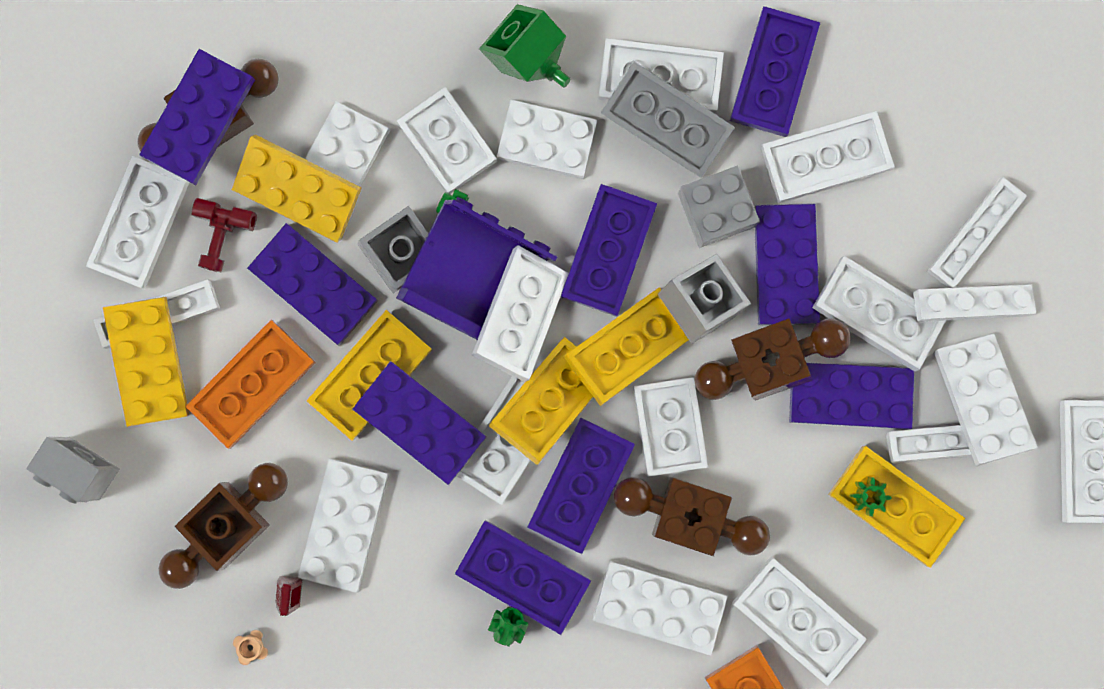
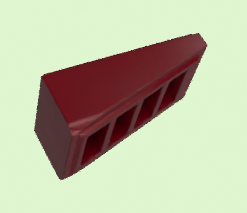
(288, 594)

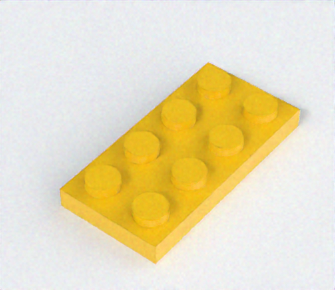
(296, 188)
(626, 348)
(146, 361)
(351, 378)
(543, 406)
(912, 517)

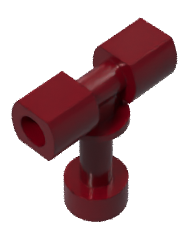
(222, 221)

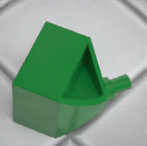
(527, 46)

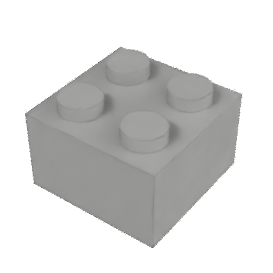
(718, 206)
(394, 247)
(704, 298)
(72, 469)

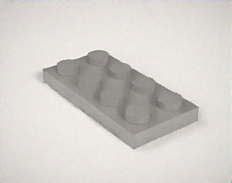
(667, 119)

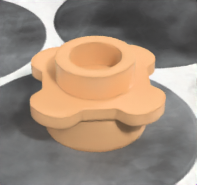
(245, 655)

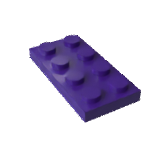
(774, 71)
(197, 117)
(608, 250)
(786, 264)
(312, 284)
(854, 396)
(419, 423)
(581, 485)
(523, 577)

